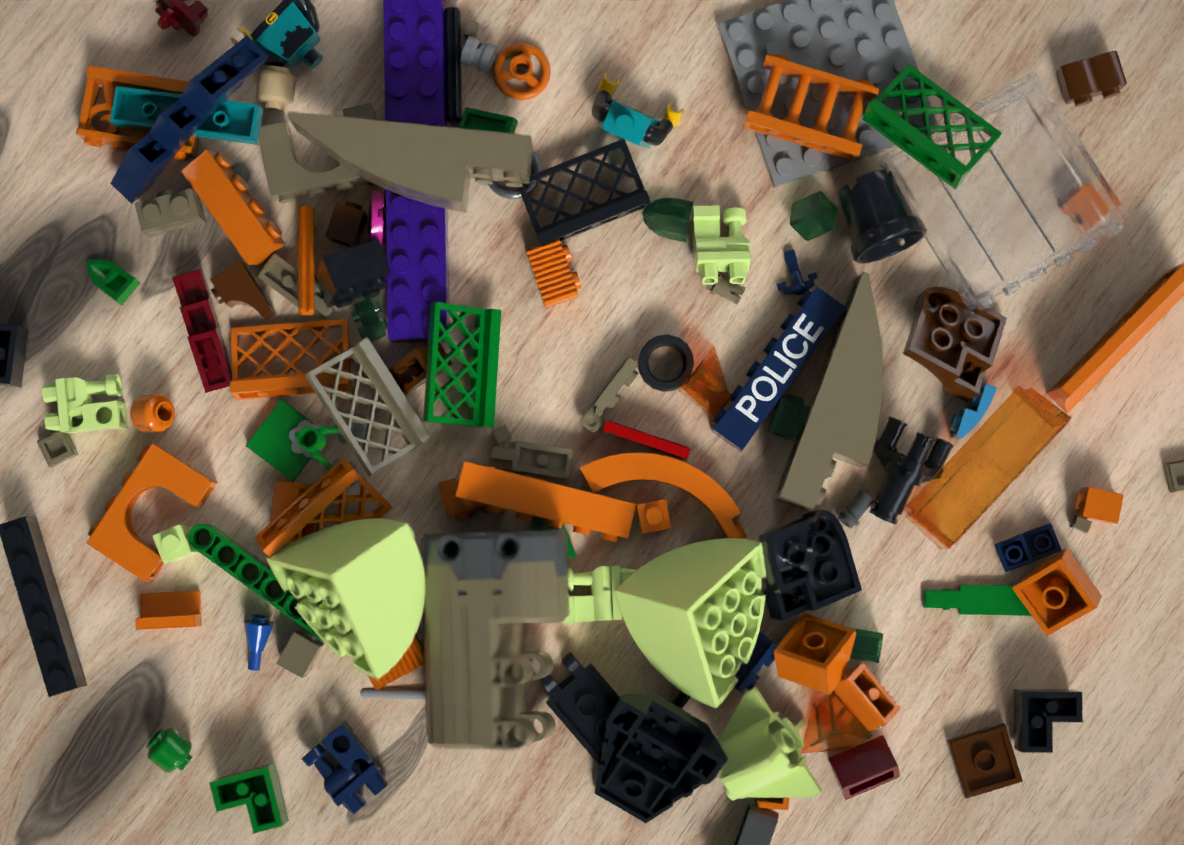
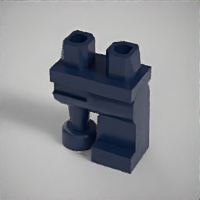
(355, 768)

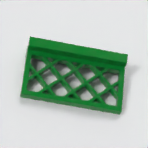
(912, 138)
(481, 367)

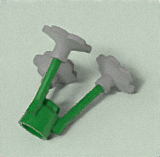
(311, 439)

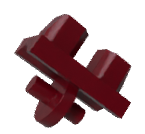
(177, 15)

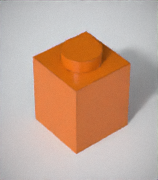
(1098, 505)
(653, 516)

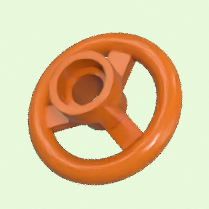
(521, 61)

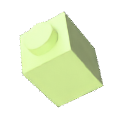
(174, 543)

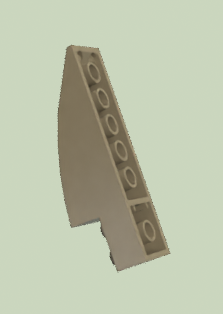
(420, 159)
(842, 406)

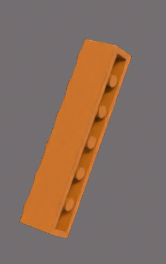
(544, 500)

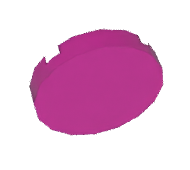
(375, 216)

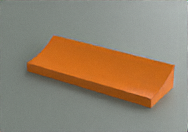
(1119, 339)

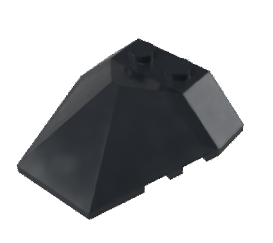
(654, 756)

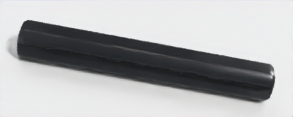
(452, 64)

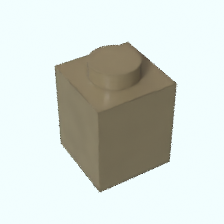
(300, 653)

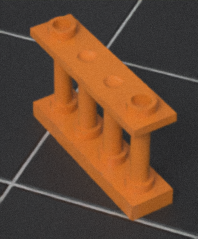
(816, 136)

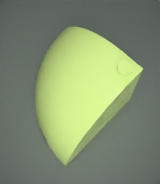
(357, 589)
(698, 613)

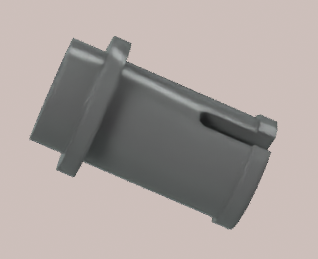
(855, 509)

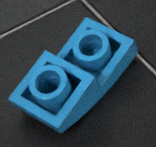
(967, 419)

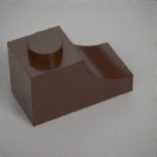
(239, 287)
(411, 370)

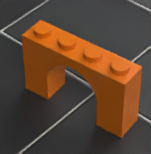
(115, 533)

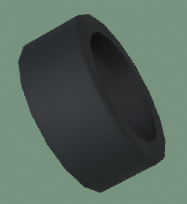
(681, 347)

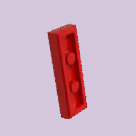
(646, 440)

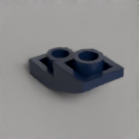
(1028, 547)

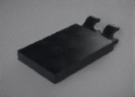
(582, 703)

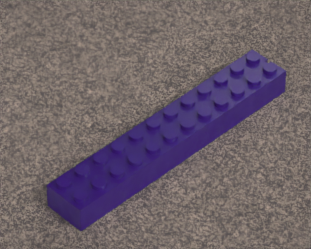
(415, 229)

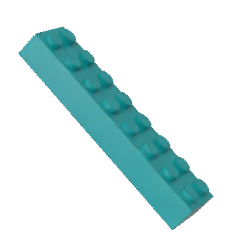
(230, 122)

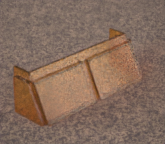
(985, 466)

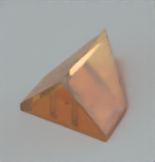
(707, 385)
(832, 726)

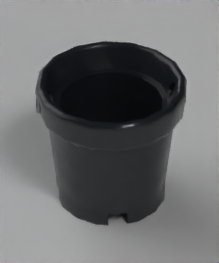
(878, 217)

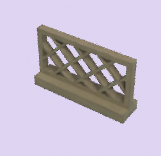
(385, 390)

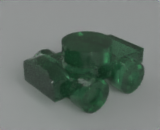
(373, 326)

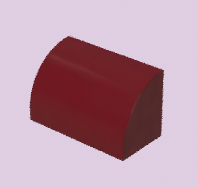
(864, 767)

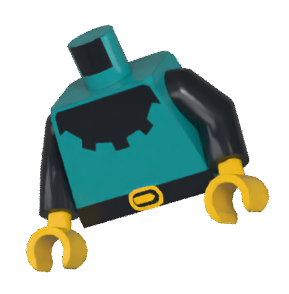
(288, 35)
(628, 122)

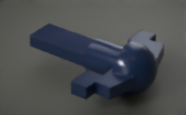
(798, 286)

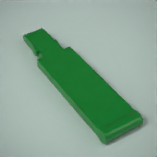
(977, 600)

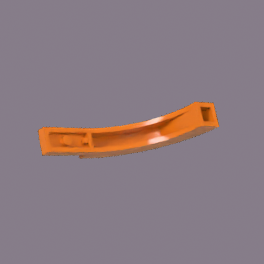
(668, 470)

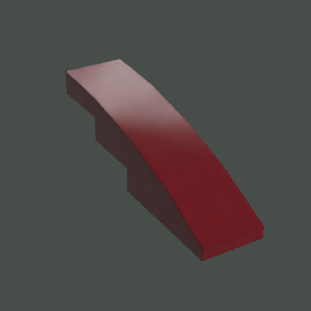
(203, 330)

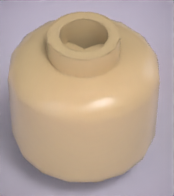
(276, 87)

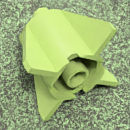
(764, 754)

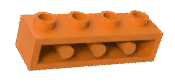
(233, 206)

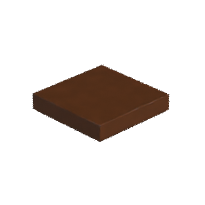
(984, 760)

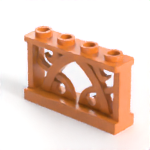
(110, 79)

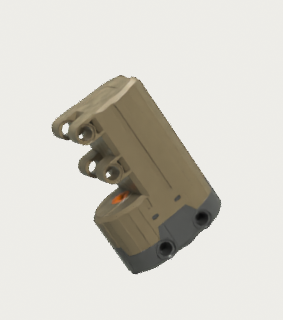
(473, 633)

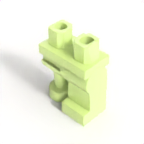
(719, 253)
(77, 409)
(602, 602)

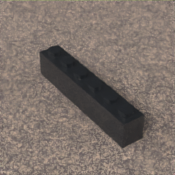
(42, 605)

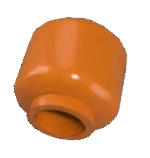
(152, 413)

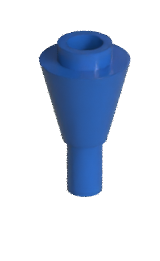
(257, 633)

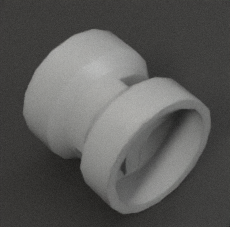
(479, 54)

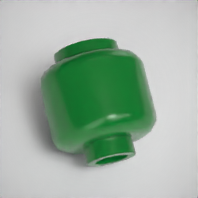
(169, 750)

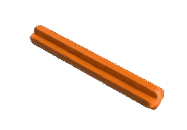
(306, 260)

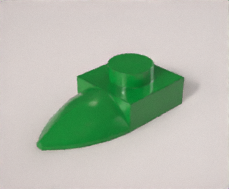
(111, 279)

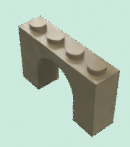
(289, 179)

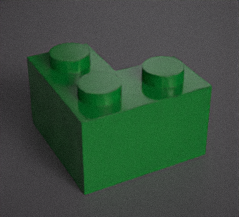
(257, 789)

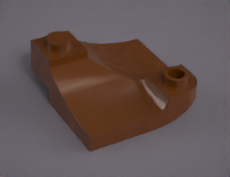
(953, 340)

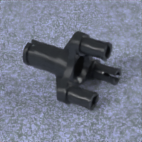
(904, 470)

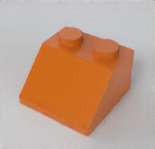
(1057, 592)
(815, 653)

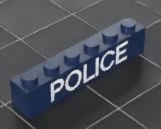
(778, 369)

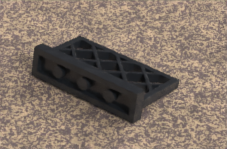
(599, 213)

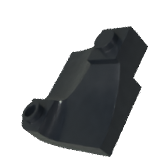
(807, 565)

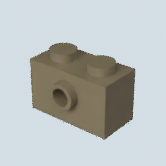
(170, 212)

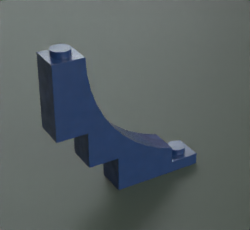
(183, 118)

